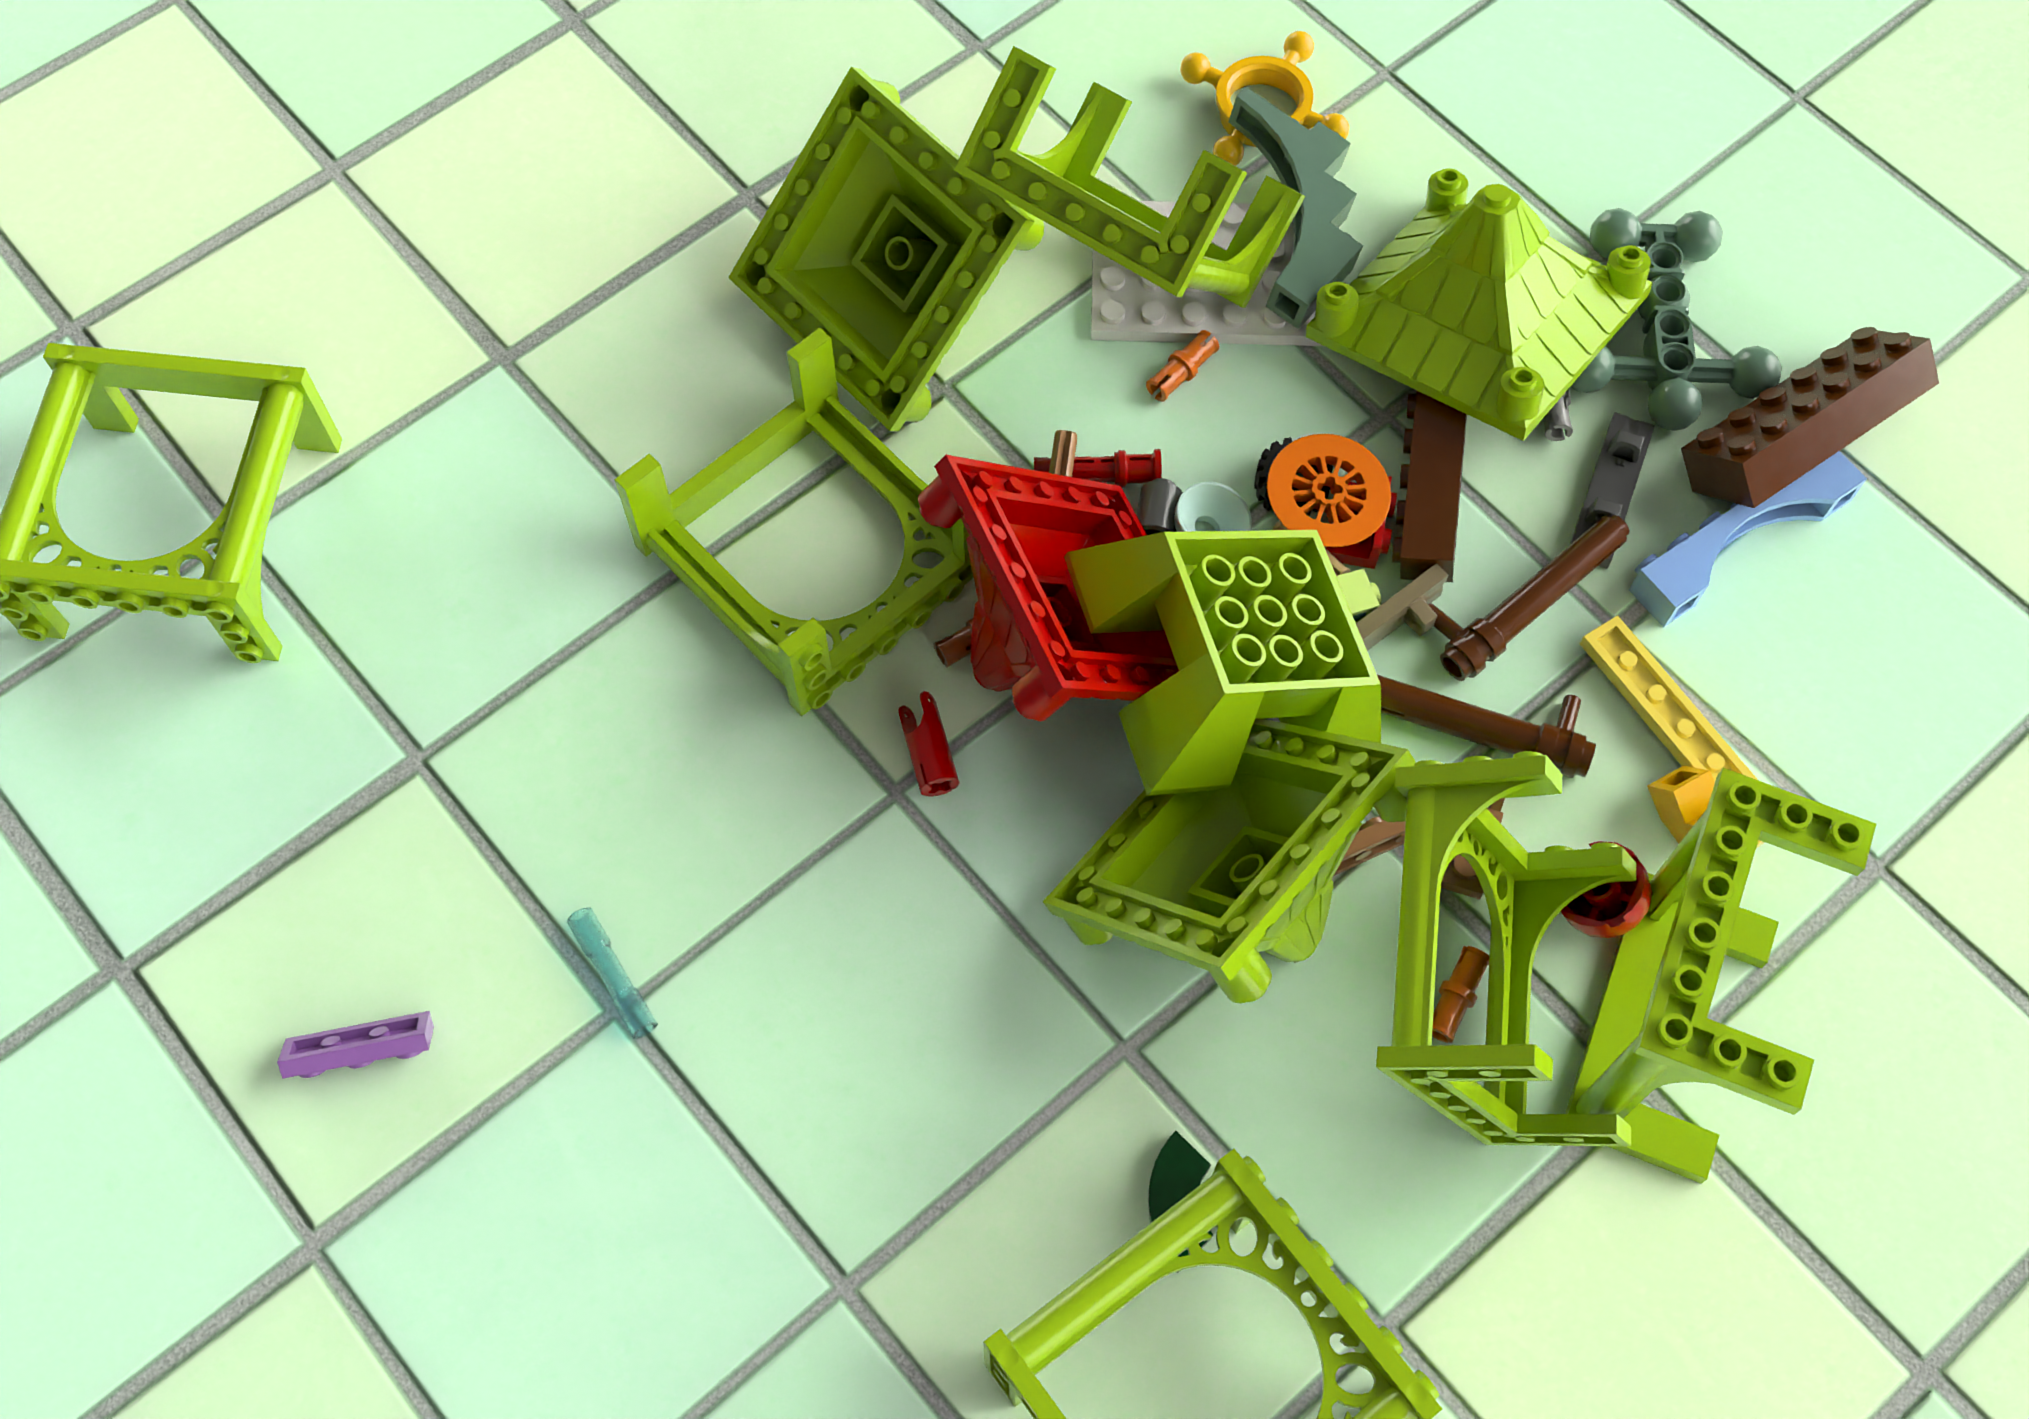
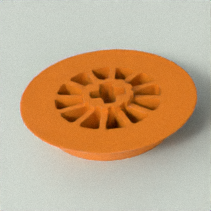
(1343, 454)

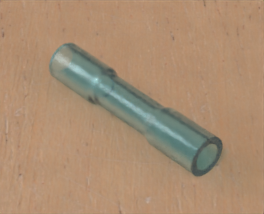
(625, 996)

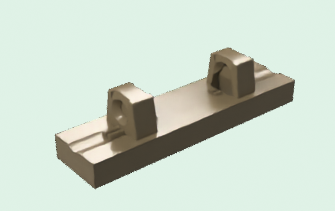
(1407, 607)

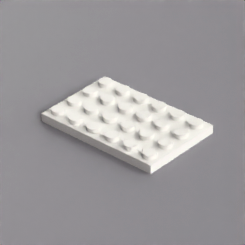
(1137, 310)

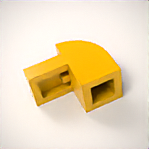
(1682, 798)

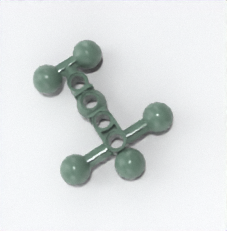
(1669, 346)

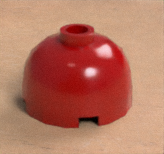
(1613, 906)

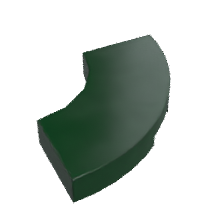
(1174, 1176)

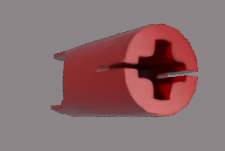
(929, 748)

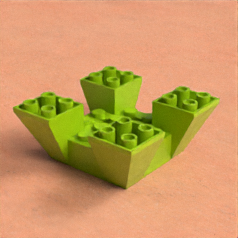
(1252, 636)

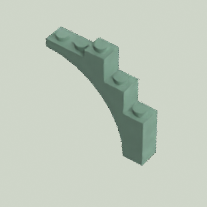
(1307, 164)

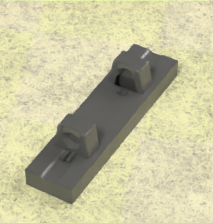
(1615, 473)

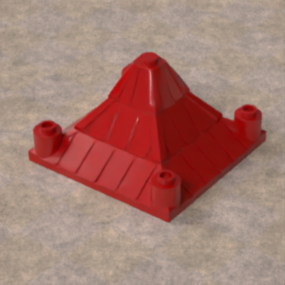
(1027, 612)

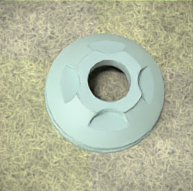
(1214, 505)

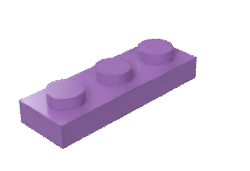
(356, 1045)

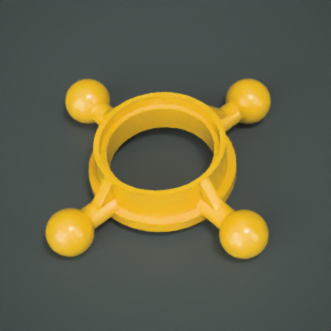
(1265, 71)

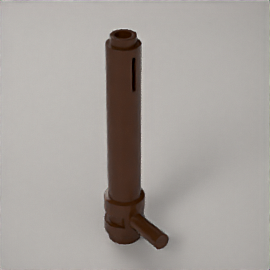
(1487, 637)
(1492, 729)

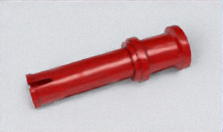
(1120, 468)

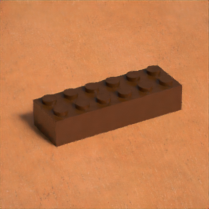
(1810, 416)

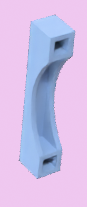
(1679, 577)

